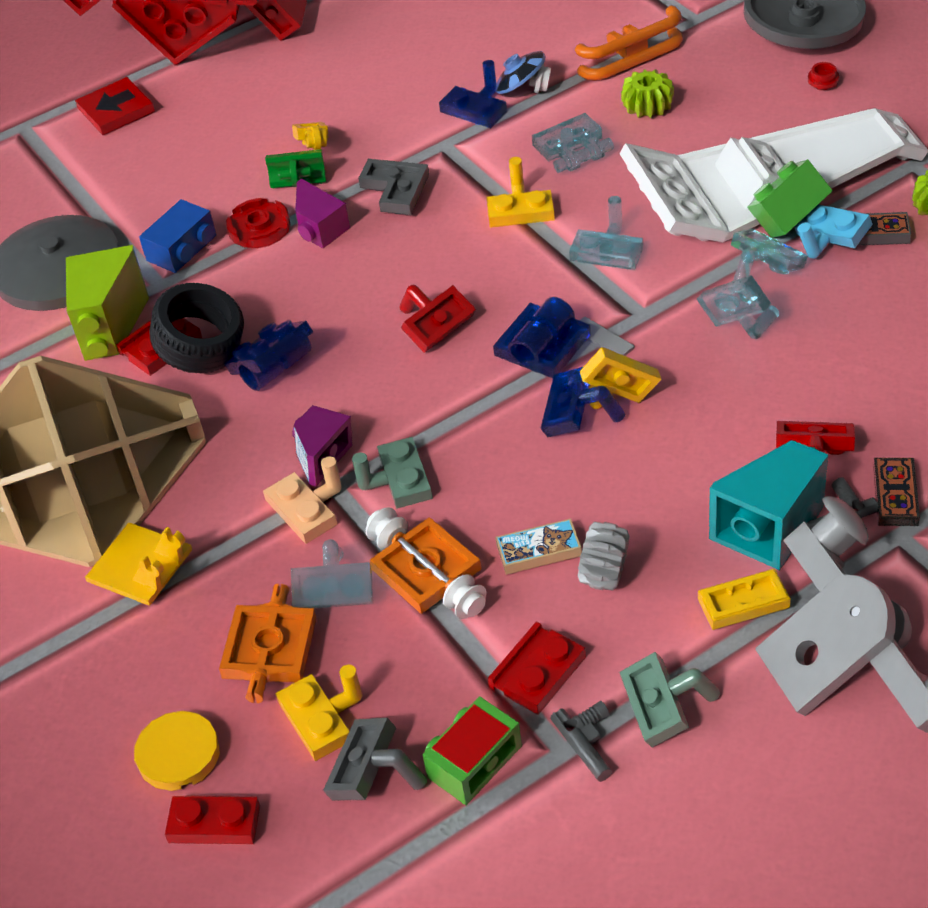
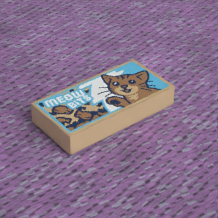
(538, 546)

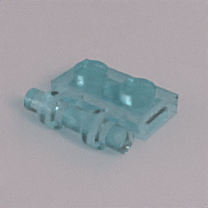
(571, 135)

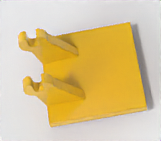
(140, 562)

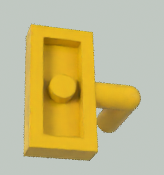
(519, 206)
(620, 375)
(317, 716)

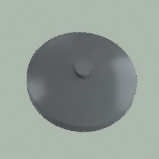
(805, 22)
(36, 259)

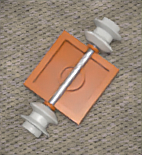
(425, 564)

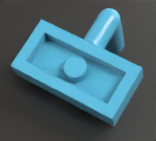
(832, 226)

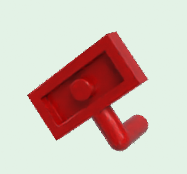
(435, 317)
(824, 436)

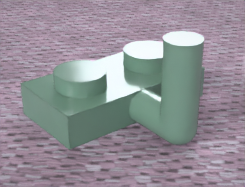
(400, 471)
(656, 699)

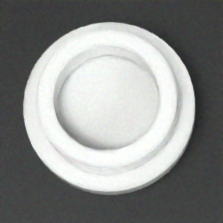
(540, 79)

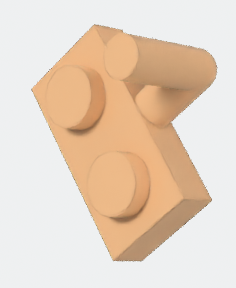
(303, 507)

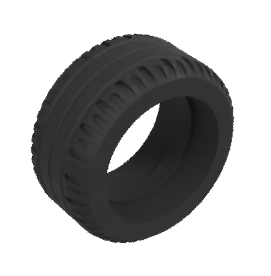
(201, 302)

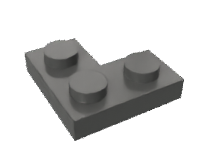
(399, 181)

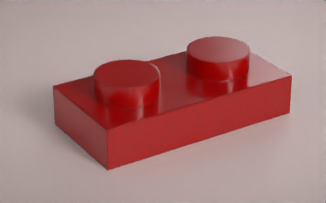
(212, 820)

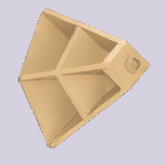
(86, 456)

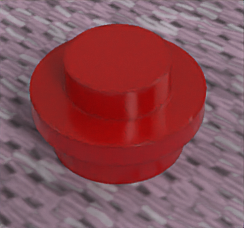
(823, 76)

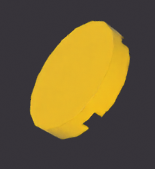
(176, 750)

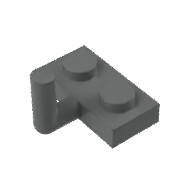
(363, 755)

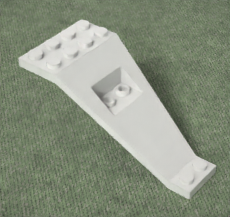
(710, 188)

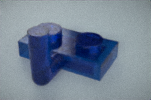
(474, 106)
(567, 403)

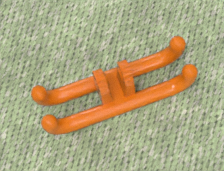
(631, 46)

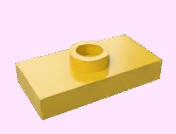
(743, 599)

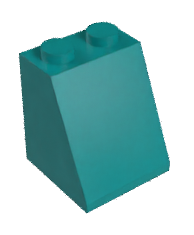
(768, 501)

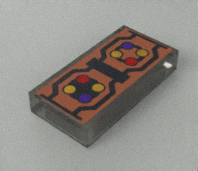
(896, 492)

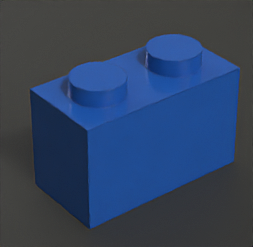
(177, 235)

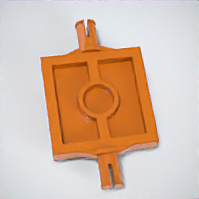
(268, 643)

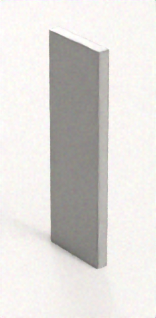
(607, 339)

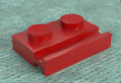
(140, 350)
(537, 667)

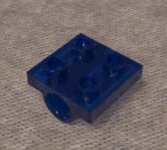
(543, 337)
(271, 353)

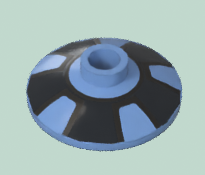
(519, 70)

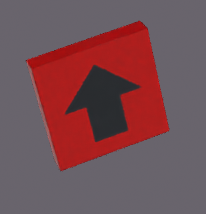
(114, 105)

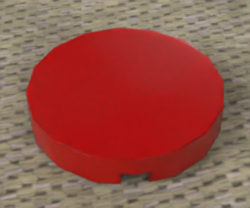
(258, 223)

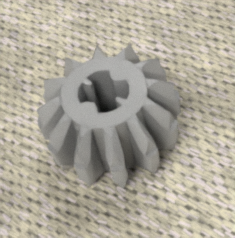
(603, 556)

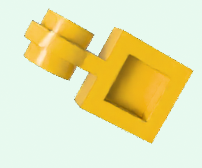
(313, 134)

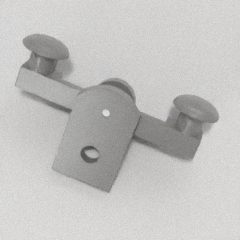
(846, 620)

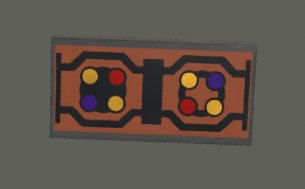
(887, 229)

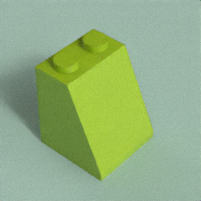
(104, 298)

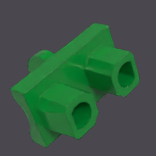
(289, 168)

